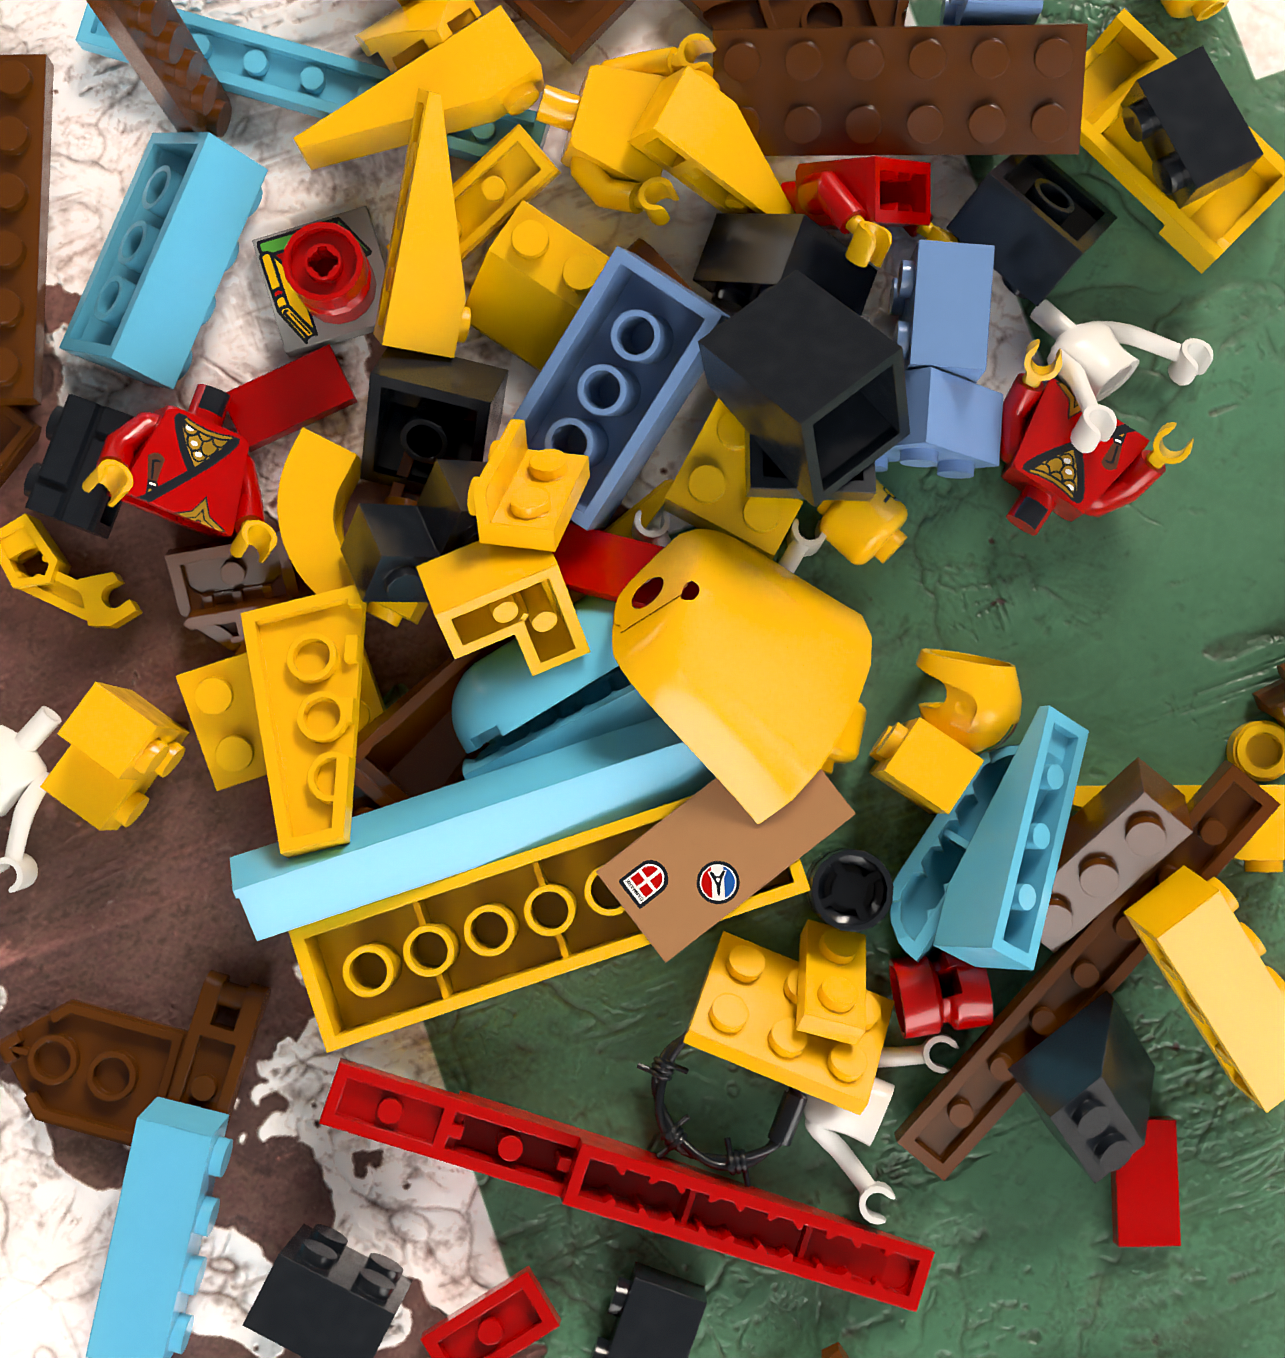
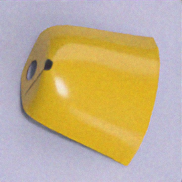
(746, 671)

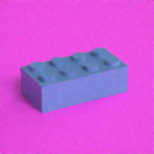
(618, 378)

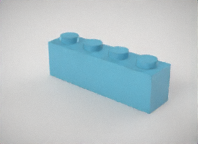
(159, 1232)

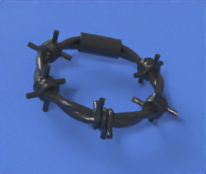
(736, 1161)

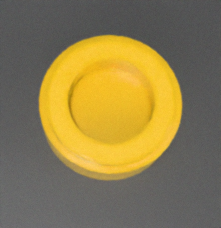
(1258, 750)

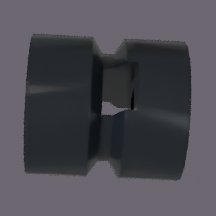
(849, 889)

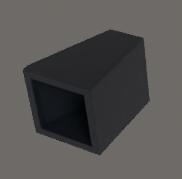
(809, 384)

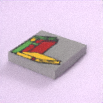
(296, 325)

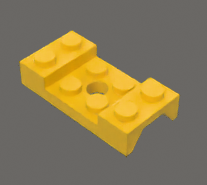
(1202, 227)

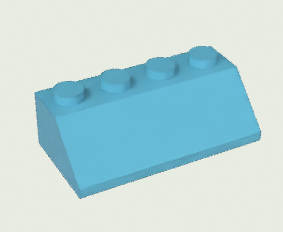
(165, 257)

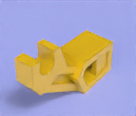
(82, 597)

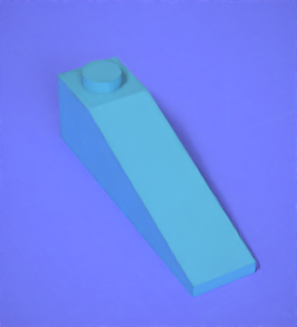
(1009, 869)

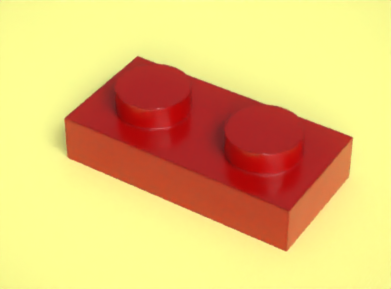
(495, 1322)

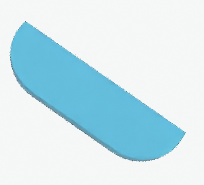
(503, 694)
(588, 713)
(930, 867)

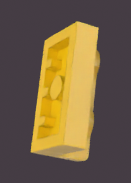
(526, 493)

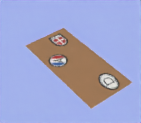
(714, 858)

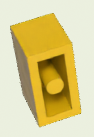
(923, 765)

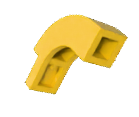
(311, 514)

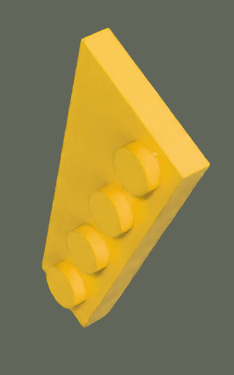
(307, 702)

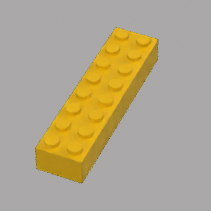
(480, 934)

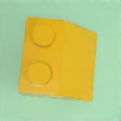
(532, 284)

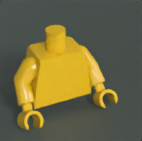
(603, 119)

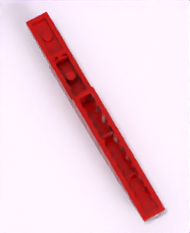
(627, 1183)

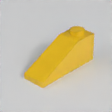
(708, 145)

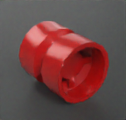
(337, 286)
(919, 995)

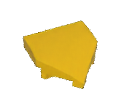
(415, 29)

